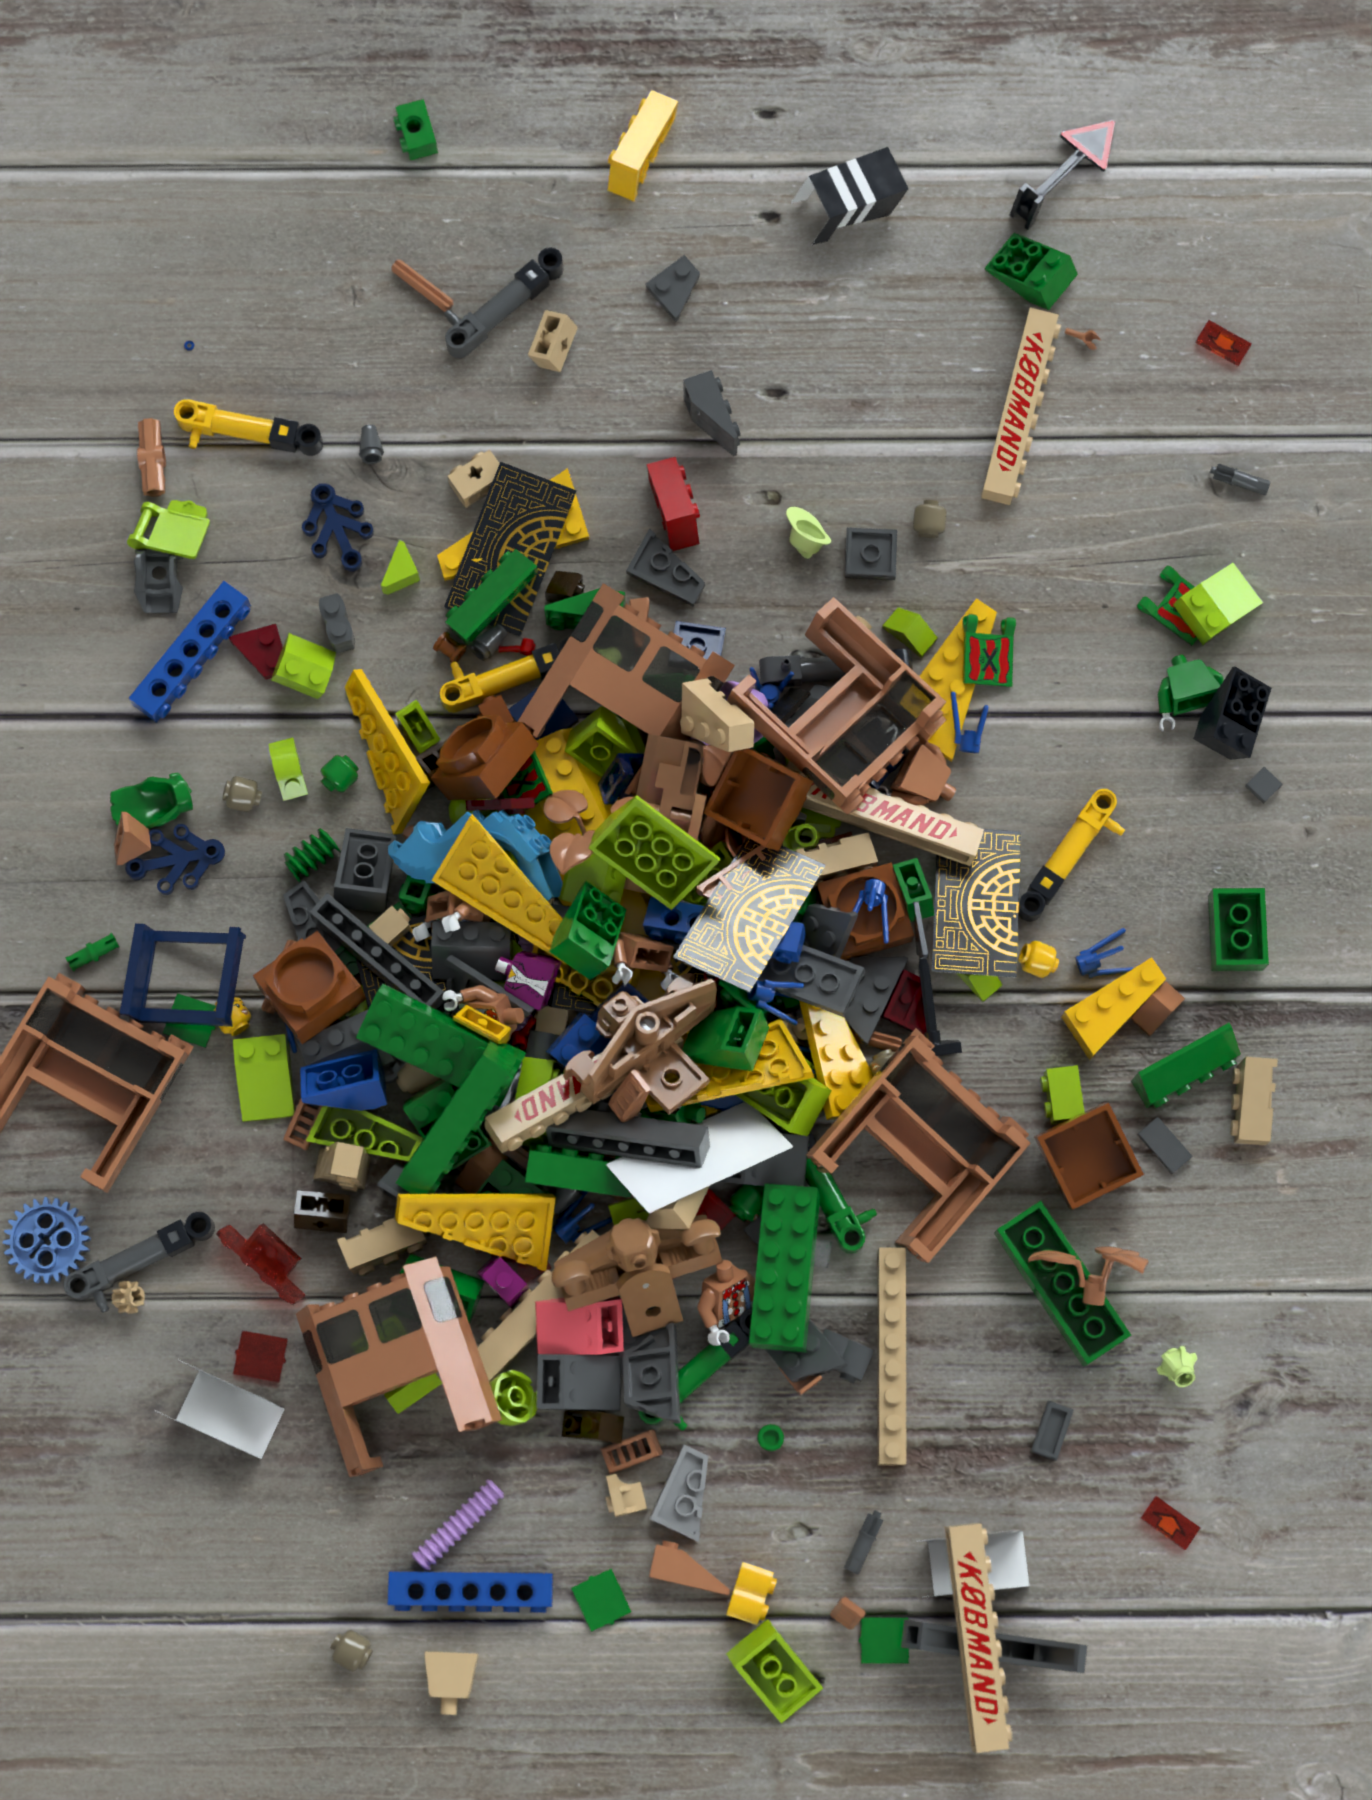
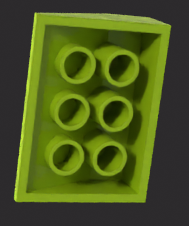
(652, 851)

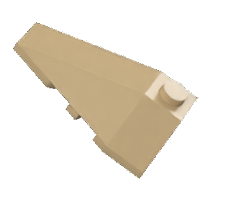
(677, 1214)

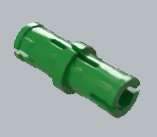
(92, 952)

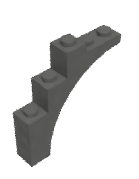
(1015, 1649)

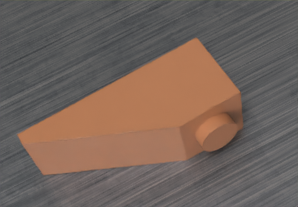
(679, 1568)

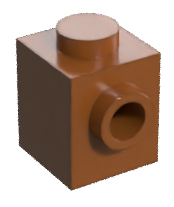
(495, 706)

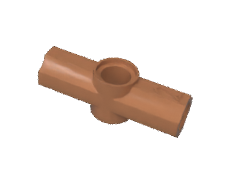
(151, 457)

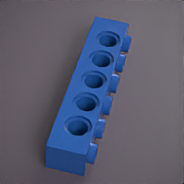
(175, 657)
(659, 915)
(400, 1583)

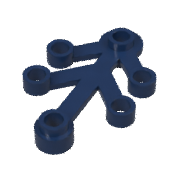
(335, 523)
(179, 859)

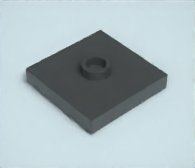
(871, 553)

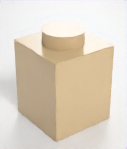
(391, 925)
(553, 1019)

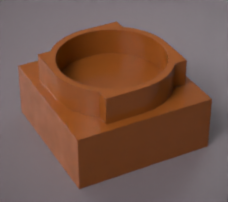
(482, 758)
(758, 797)
(868, 930)
(309, 987)
(1088, 1155)

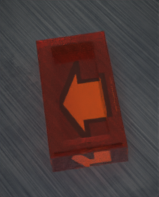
(1223, 343)
(1170, 1523)

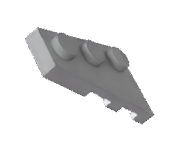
(682, 1495)

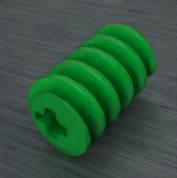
(310, 854)

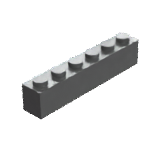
(374, 952)
(635, 1139)

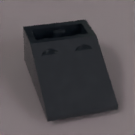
(1234, 715)

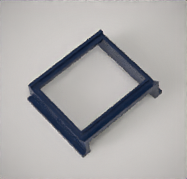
(140, 970)

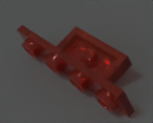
(266, 1256)

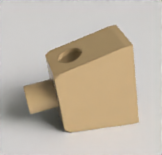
(450, 1677)

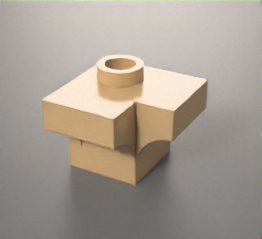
(624, 1497)

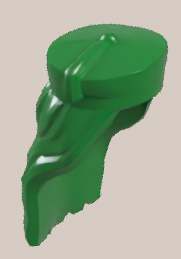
(153, 800)

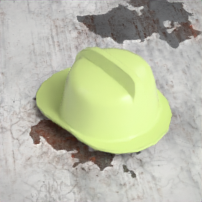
(806, 532)

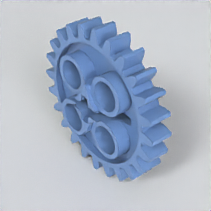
(63, 1256)

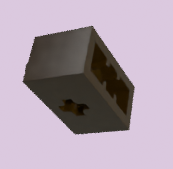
(321, 1211)

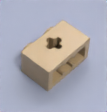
(552, 341)
(469, 488)

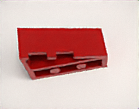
(674, 502)

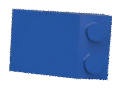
(576, 1038)
(345, 1082)

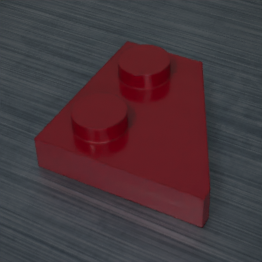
(260, 648)

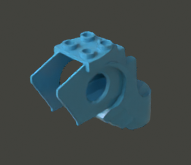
(430, 843)

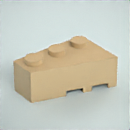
(713, 719)
(843, 857)
(1253, 1101)
(343, 1165)
(380, 1245)

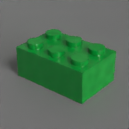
(1238, 929)

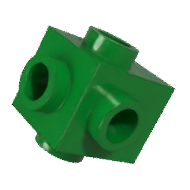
(414, 895)

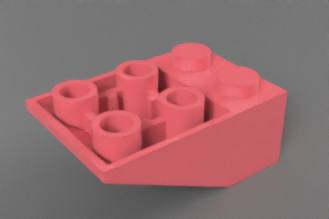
(582, 1331)

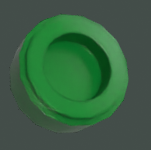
(770, 1437)

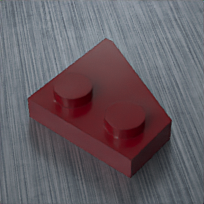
(509, 805)
(906, 1004)

